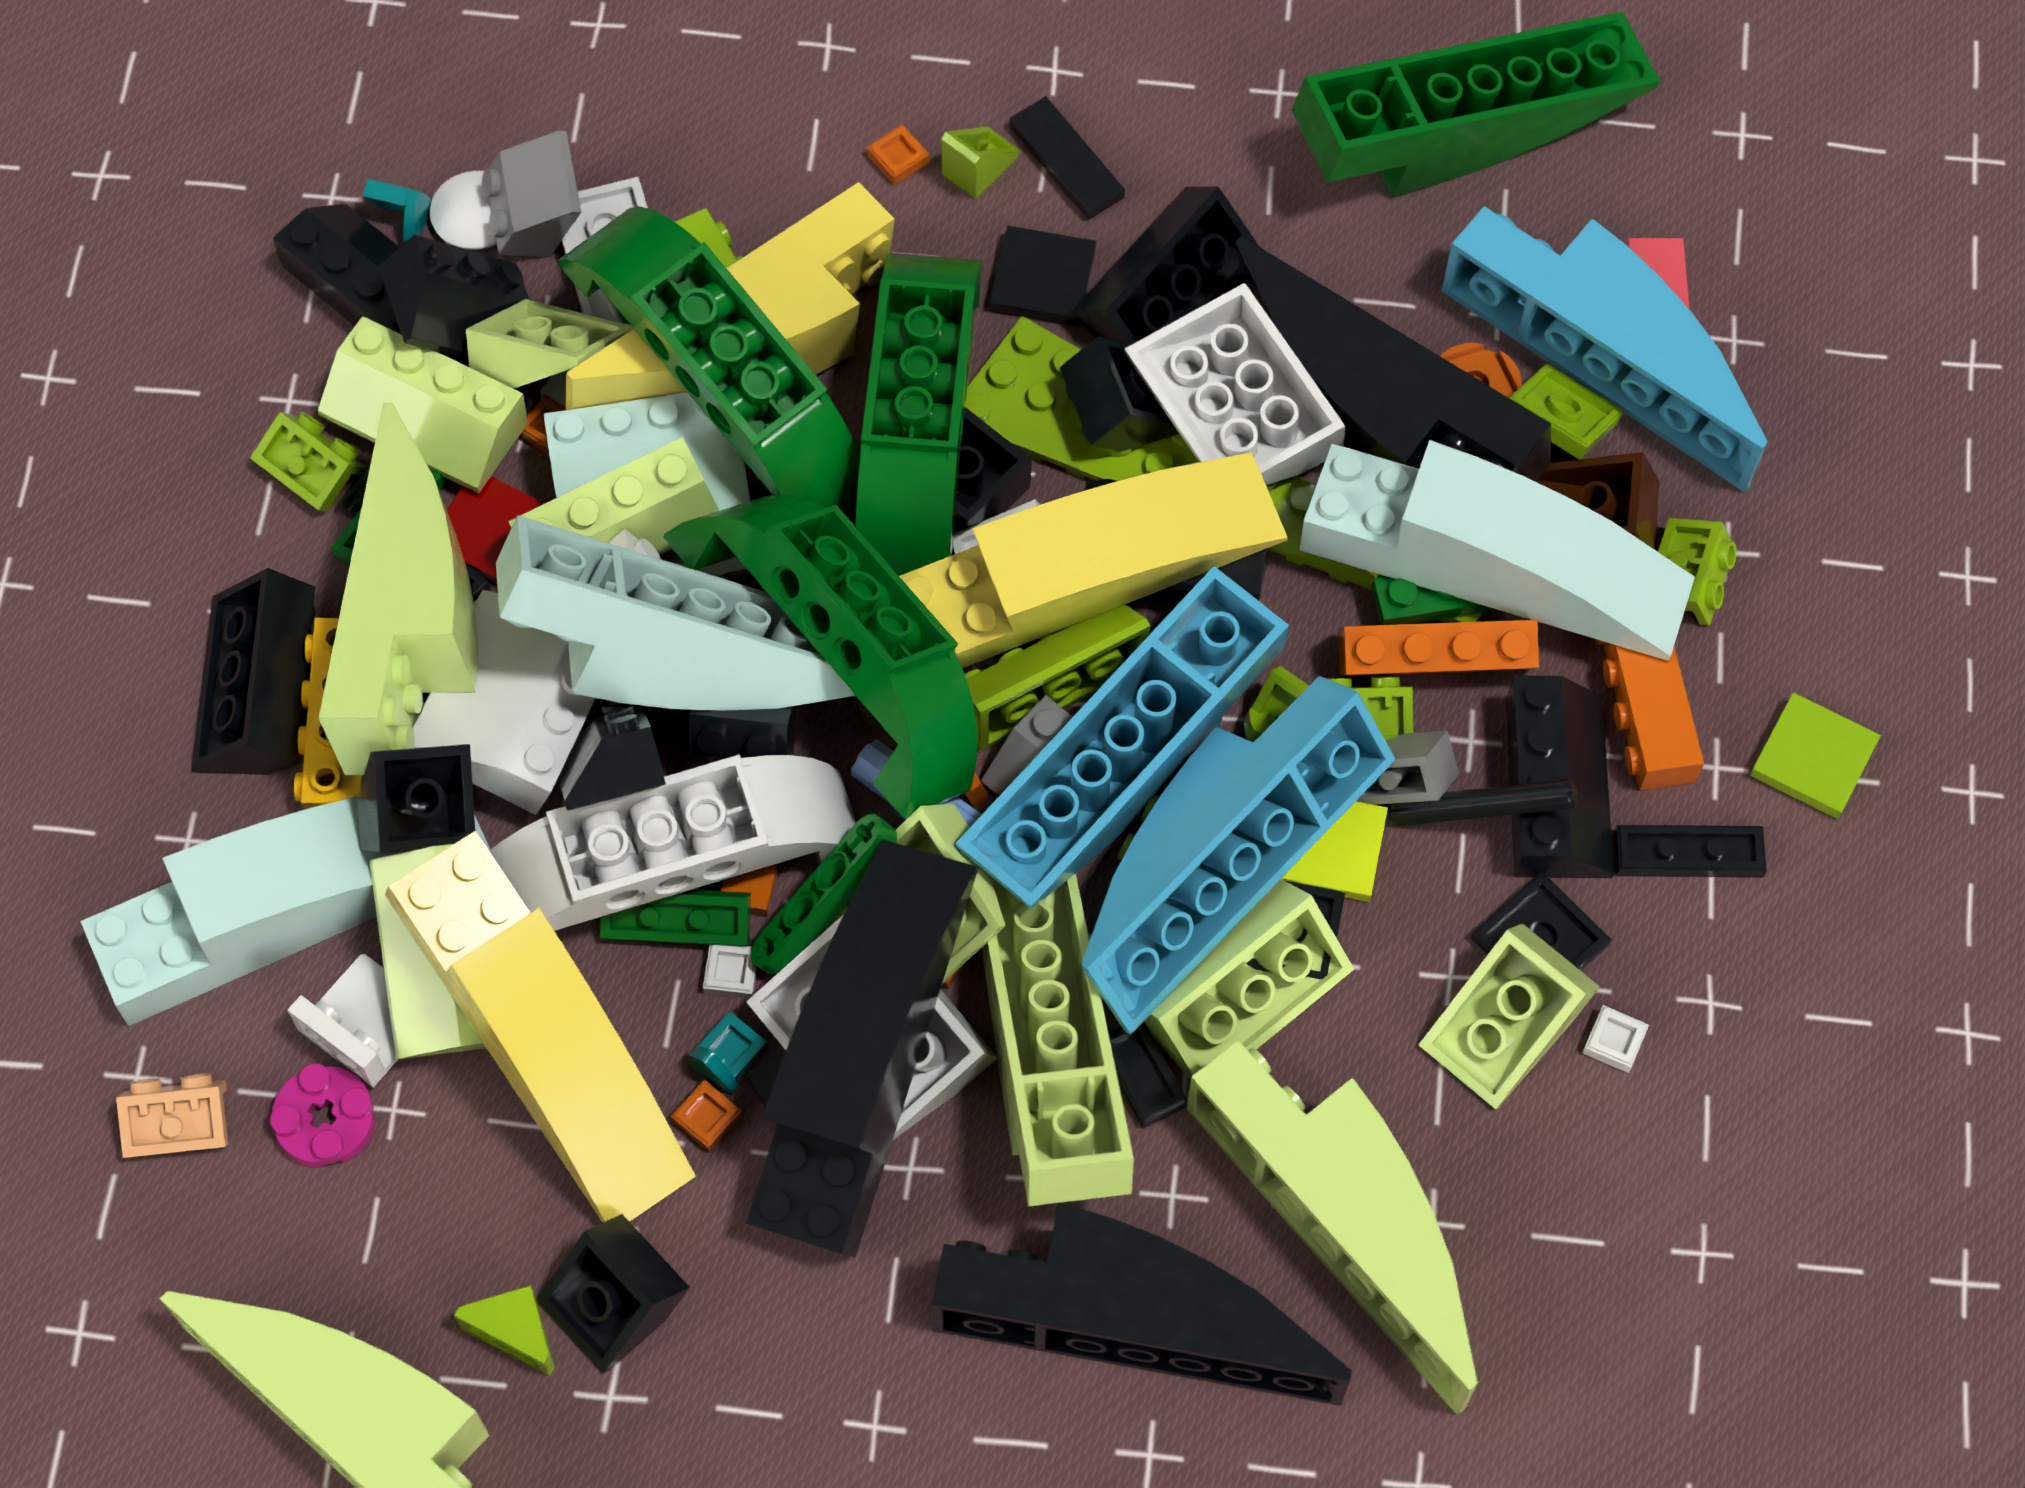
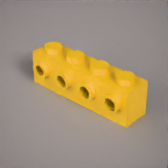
(322, 774)

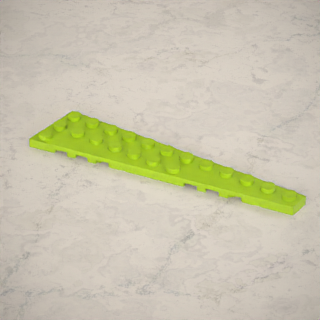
(1027, 403)

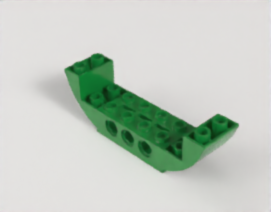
(722, 353)
(916, 407)
(861, 625)

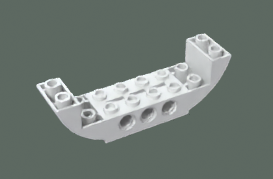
(676, 836)

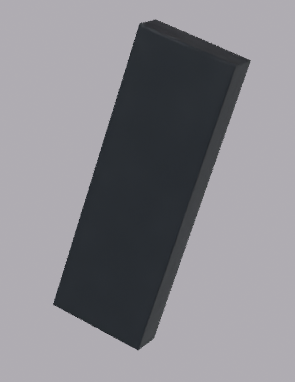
(1067, 157)
(1690, 851)

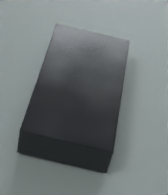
(1145, 1076)

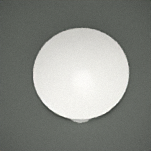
(462, 212)

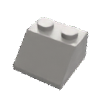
(532, 196)

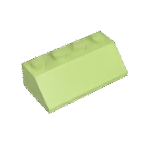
(451, 411)
(641, 497)
(1233, 1001)
(420, 1006)

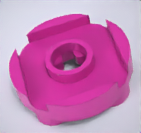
(313, 1089)

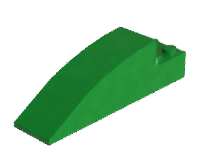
(1469, 103)

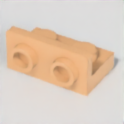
(172, 1116)

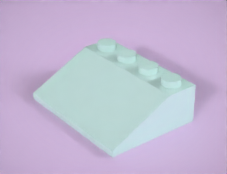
(607, 436)

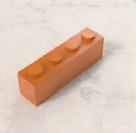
(1438, 648)
(1654, 716)

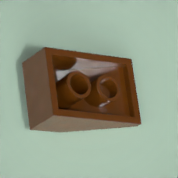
(1612, 486)

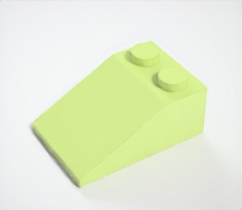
(537, 342)
(936, 831)
(1508, 1014)

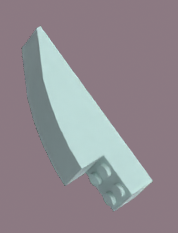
(1496, 543)
(657, 628)
(236, 908)

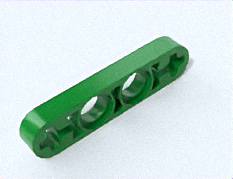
(788, 931)

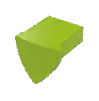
(1274, 698)

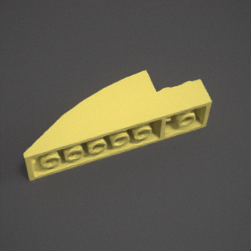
(798, 282)
(1096, 553)
(542, 1028)

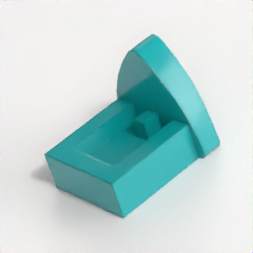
(408, 201)
(727, 1053)

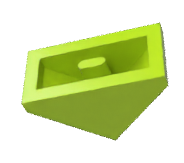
(976, 158)
(511, 1325)

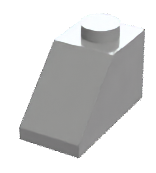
(1024, 744)
(1421, 770)

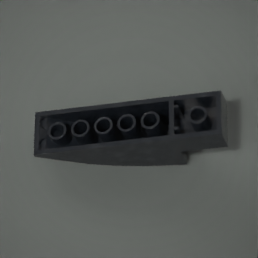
(1385, 383)
(859, 1048)
(1132, 1304)

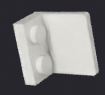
(352, 1021)

